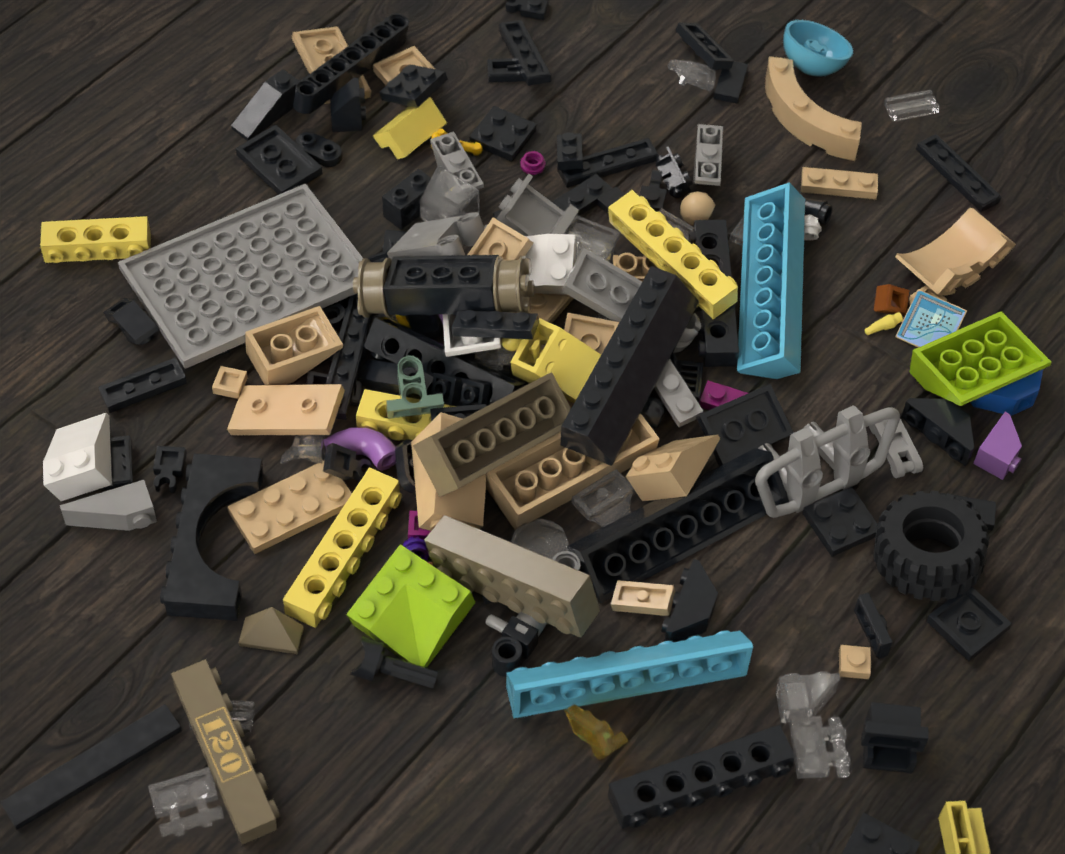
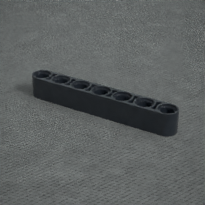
(350, 63)

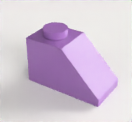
(1000, 449)

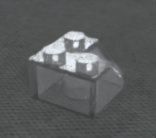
(447, 197)

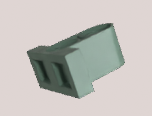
(409, 385)

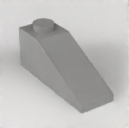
(117, 509)

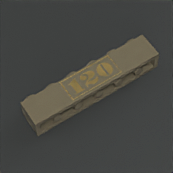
(224, 751)

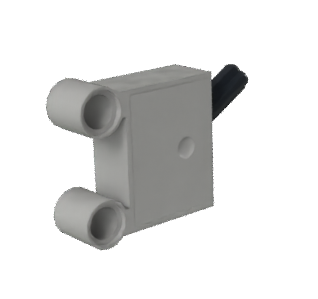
(437, 238)

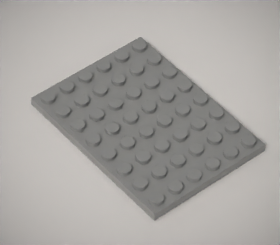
(243, 273)

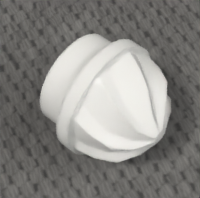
(811, 228)

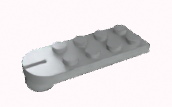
(611, 291)

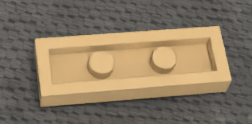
(839, 183)

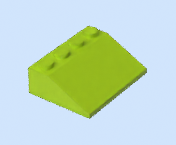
(976, 360)

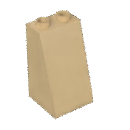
(462, 504)

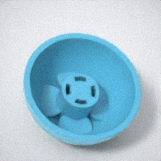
(815, 48)

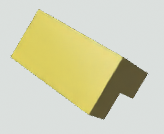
(410, 128)
(963, 829)

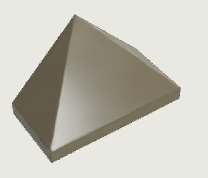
(271, 631)

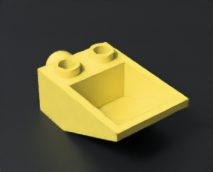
(563, 355)

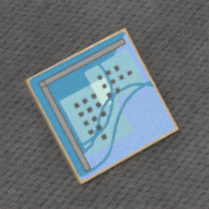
(929, 320)

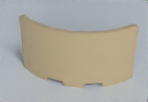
(958, 254)

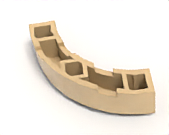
(804, 117)

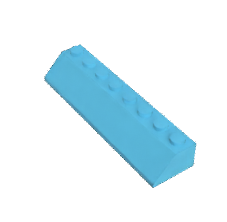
(772, 283)
(628, 673)

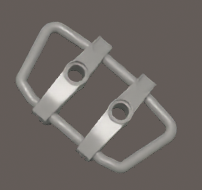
(841, 447)

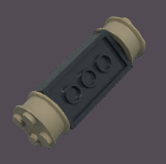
(443, 285)

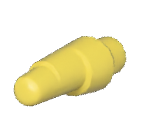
(885, 323)

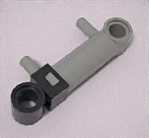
(521, 632)

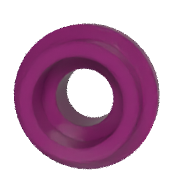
(532, 163)

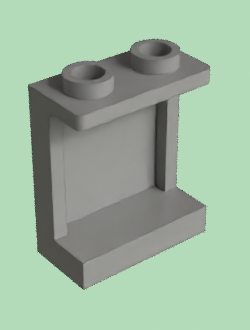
(533, 213)

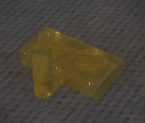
(594, 732)

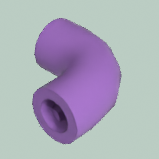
(367, 443)

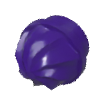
(417, 546)

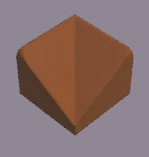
(891, 299)

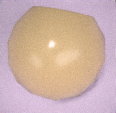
(696, 207)

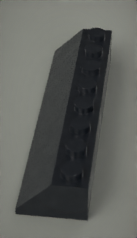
(629, 367)
(678, 526)

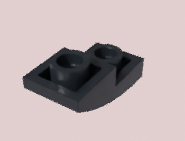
(459, 390)

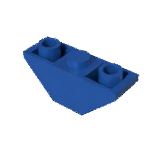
(1012, 397)

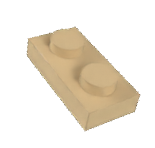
(643, 598)

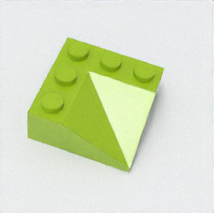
(411, 607)

